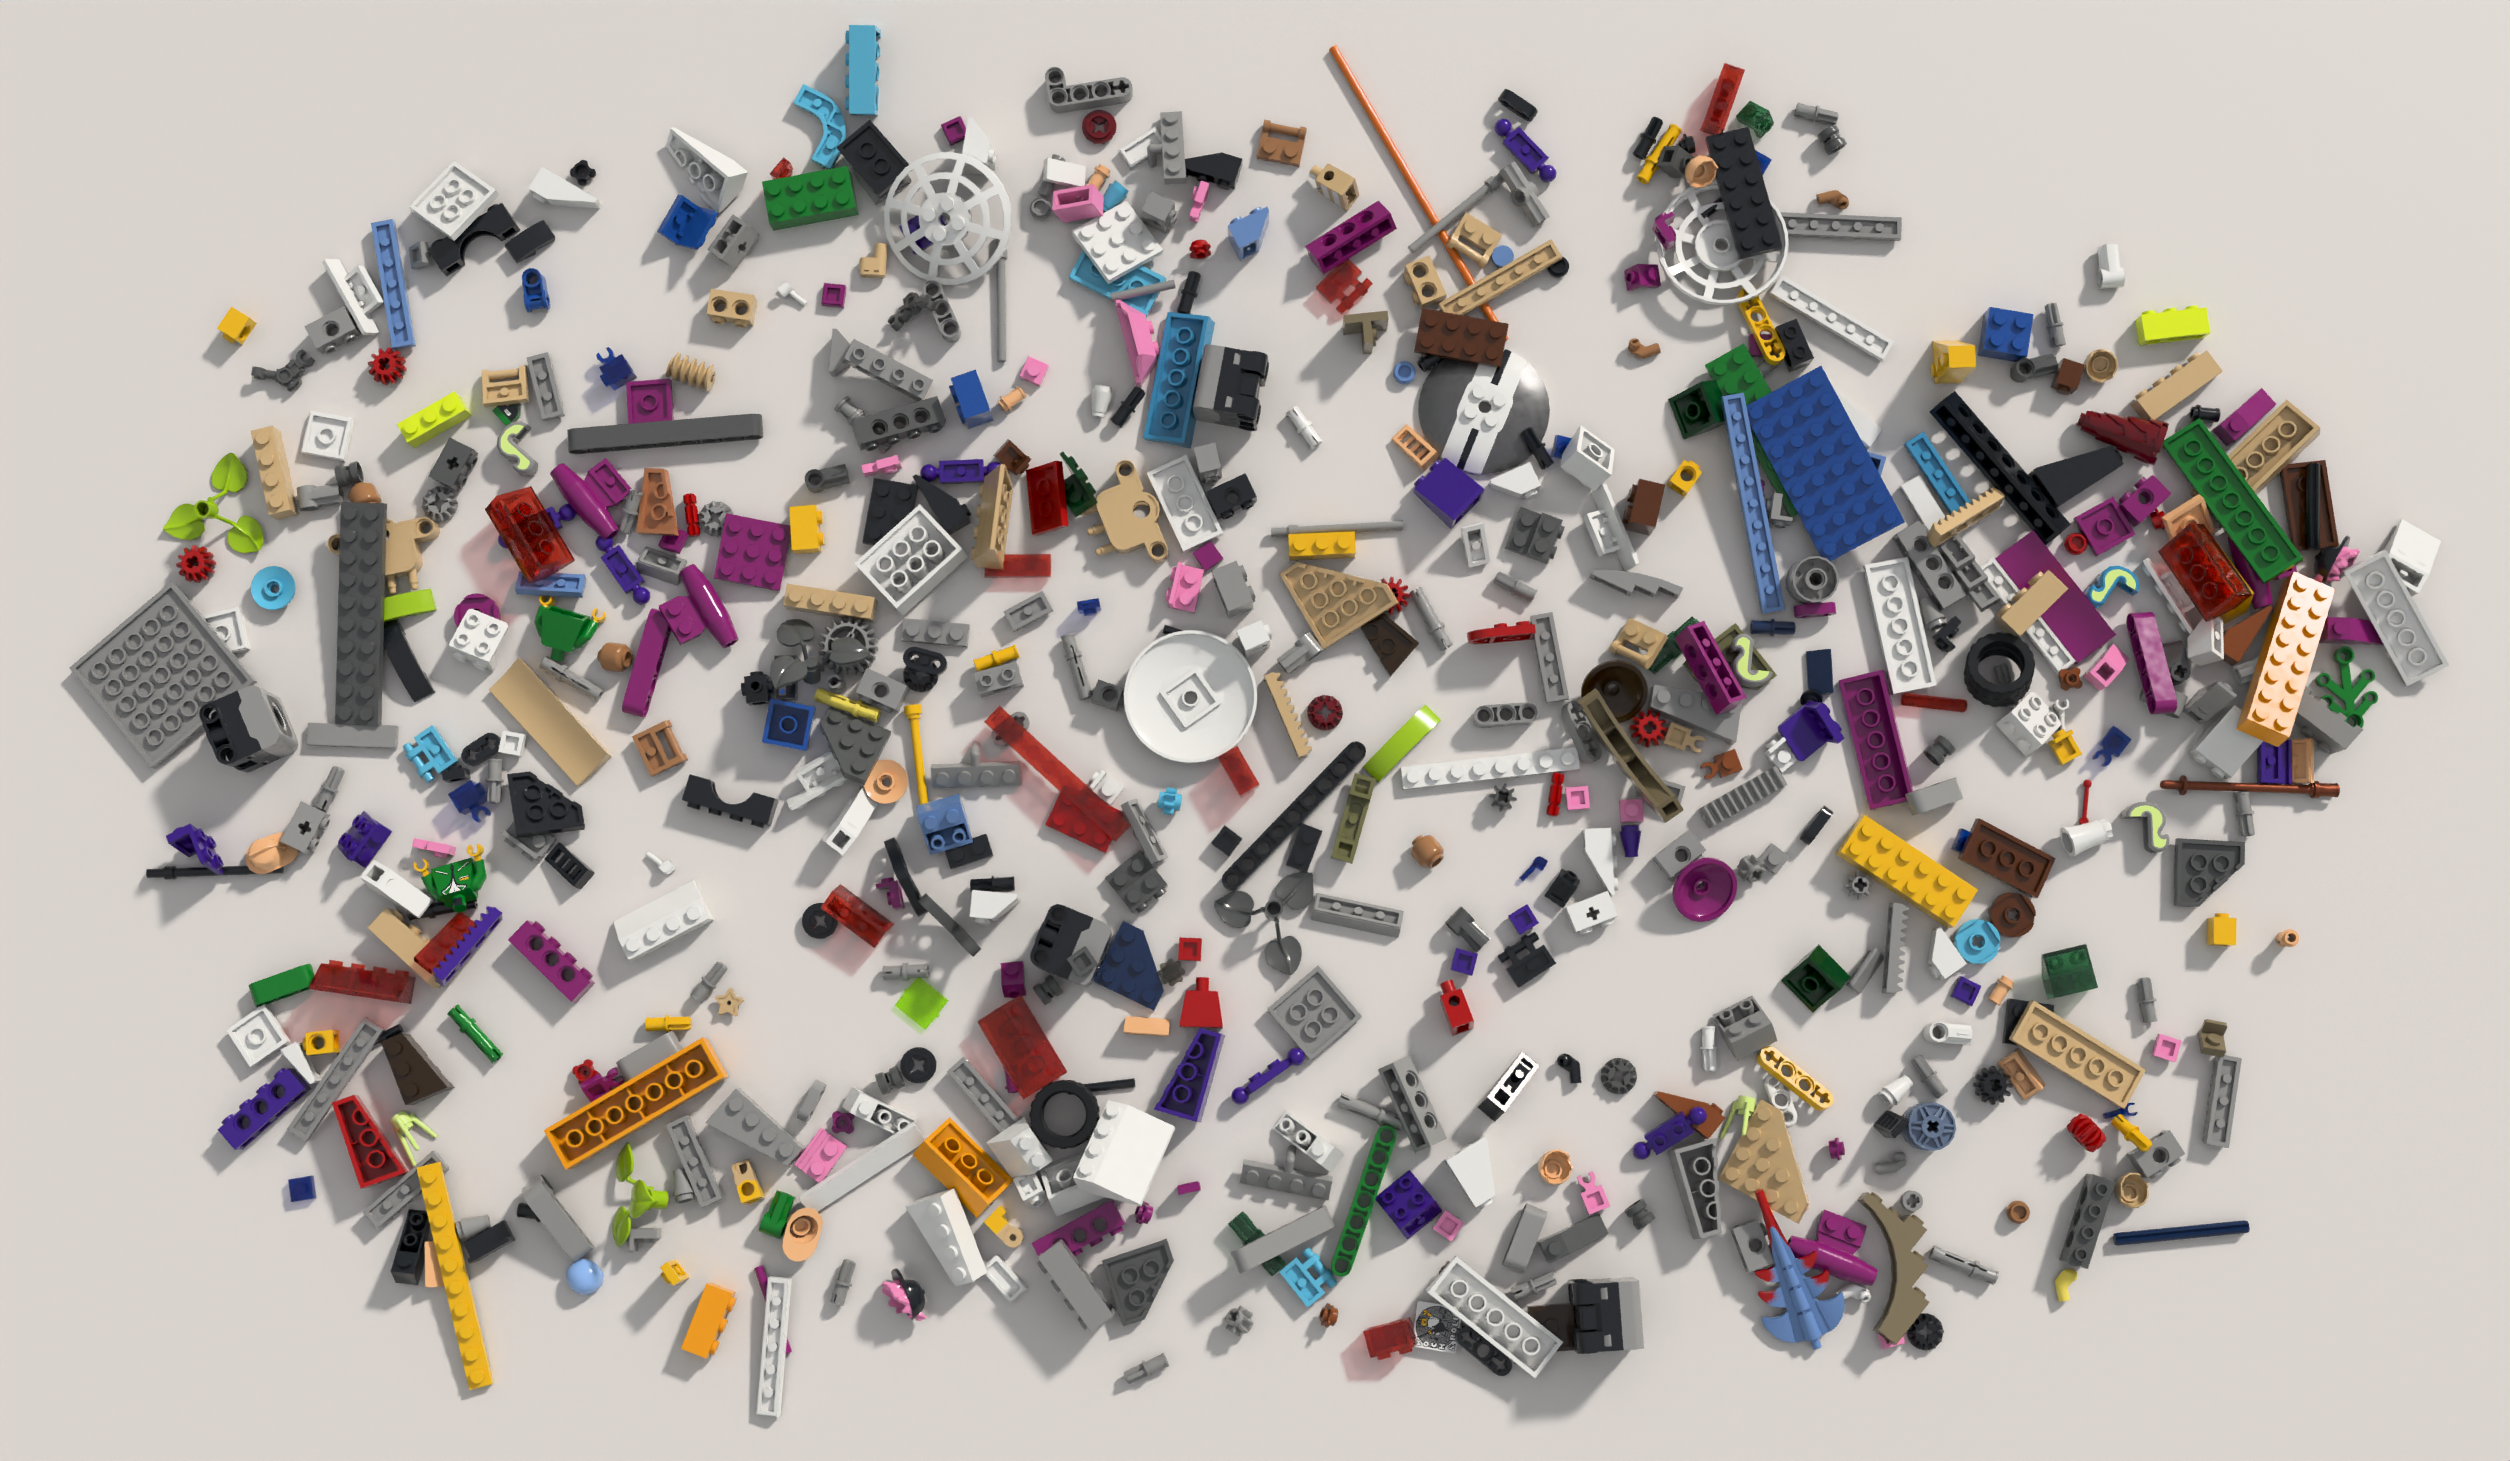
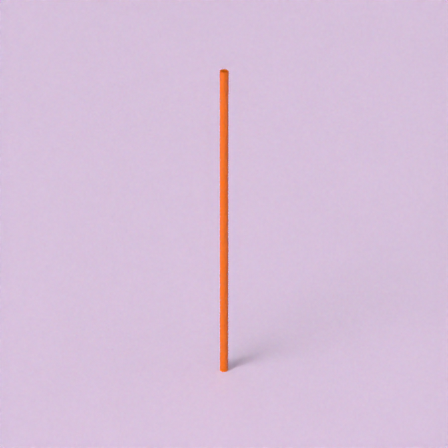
(1406, 173)

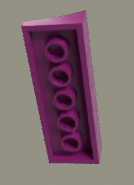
(2072, 614)
(1876, 739)

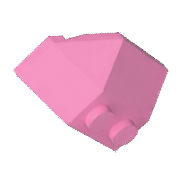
(1138, 341)

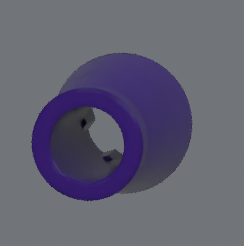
(1630, 839)

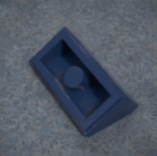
(1820, 671)

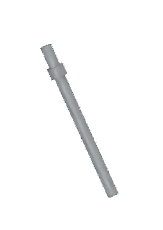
(1489, 185)
(1001, 307)
(1357, 527)

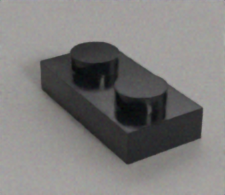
(1304, 848)
(970, 852)

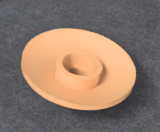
(884, 770)

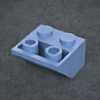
(1248, 232)
(944, 824)

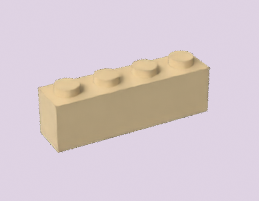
(2177, 387)
(274, 472)
(830, 603)
(402, 940)

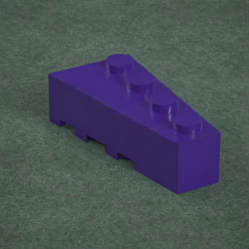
(1193, 1078)

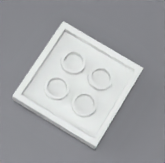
(454, 200)
(1117, 242)

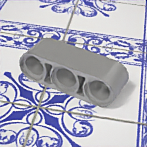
(946, 320)
(1515, 710)
(1934, 796)
(649, 1055)
(1524, 1238)

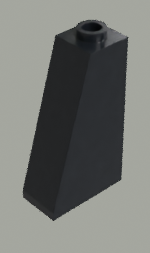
(2071, 476)

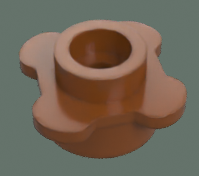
(2064, 678)
(1328, 1315)

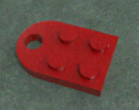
(1502, 633)

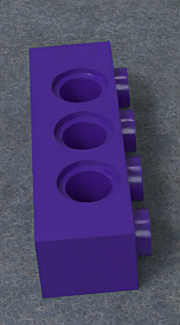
(232, 1126)

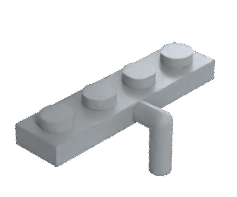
(1171, 147)
(976, 773)
(1286, 1178)

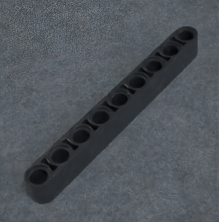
(1299, 806)

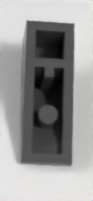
(1572, 1238)

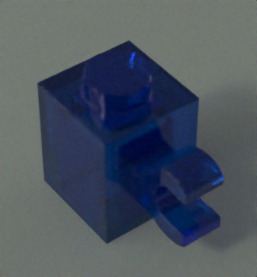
(615, 370)
(469, 798)

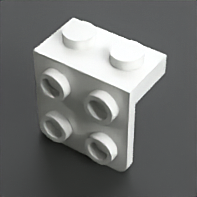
(478, 639)
(2029, 723)

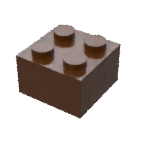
(1644, 506)

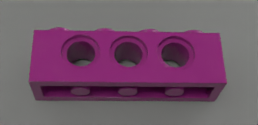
(1351, 237)
(1710, 668)
(523, 941)
(1107, 1211)

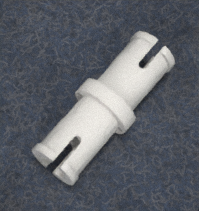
(1304, 427)

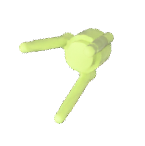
(1745, 1107)
(402, 1125)

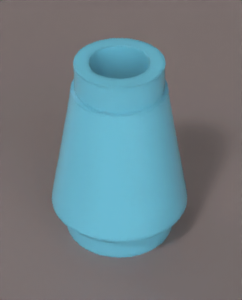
(1114, 195)

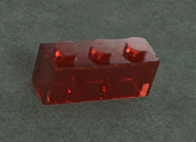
(1722, 99)
(857, 916)

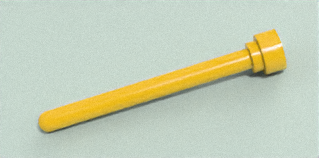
(913, 714)

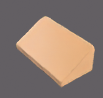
(1146, 1026)
(2022, 1074)
(433, 1274)

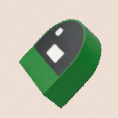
(507, 413)

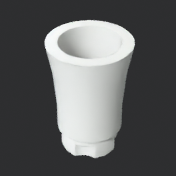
(2085, 836)

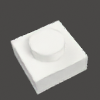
(512, 743)

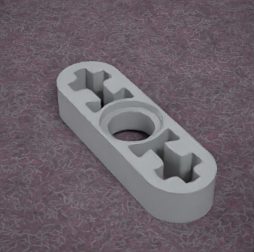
(1582, 748)

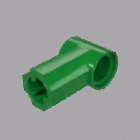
(775, 1219)

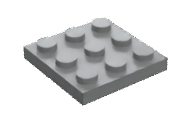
(1314, 1012)

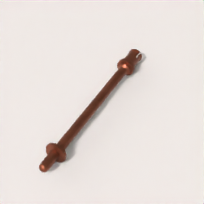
(2312, 789)

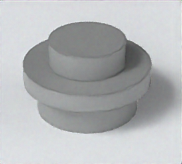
(1040, 208)

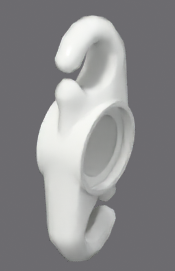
(1780, 1089)

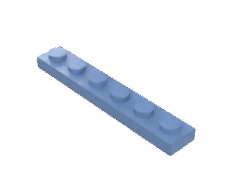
(393, 284)

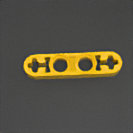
(1763, 325)
(1793, 1081)

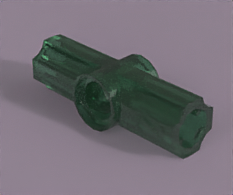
(1670, 649)
(1247, 1233)

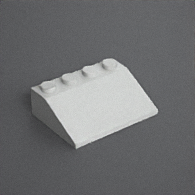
(911, 560)
(1123, 1154)

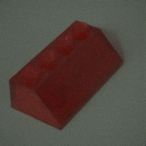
(529, 534)
(2204, 572)
(364, 983)
(1022, 1047)

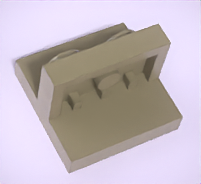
(1367, 325)

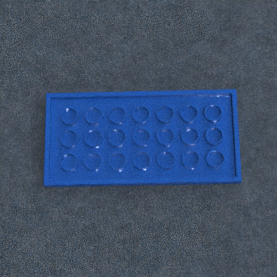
(1823, 465)

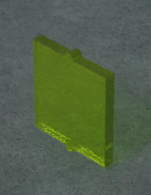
(921, 1003)

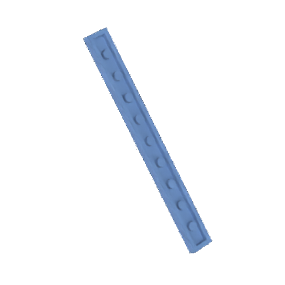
(1752, 503)

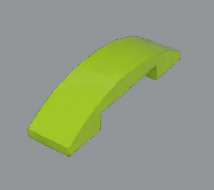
(408, 604)
(1401, 743)

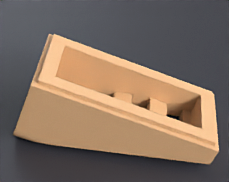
(1428, 460)

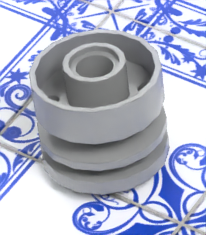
(1825, 579)

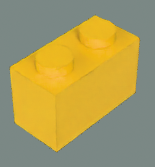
(805, 529)

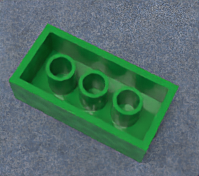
(810, 198)

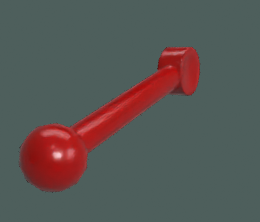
(2087, 784)

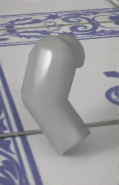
(1891, 1167)

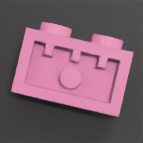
(1185, 588)

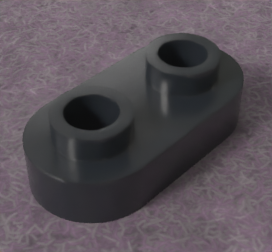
(925, 661)

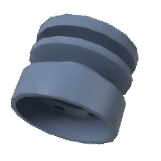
(1916, 1131)

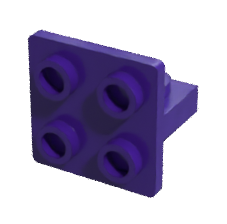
(363, 839)

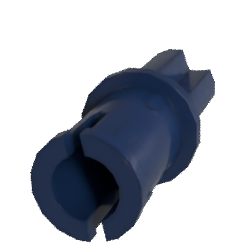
(1772, 627)

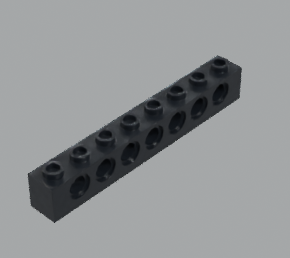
(1999, 467)

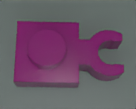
(599, 1086)

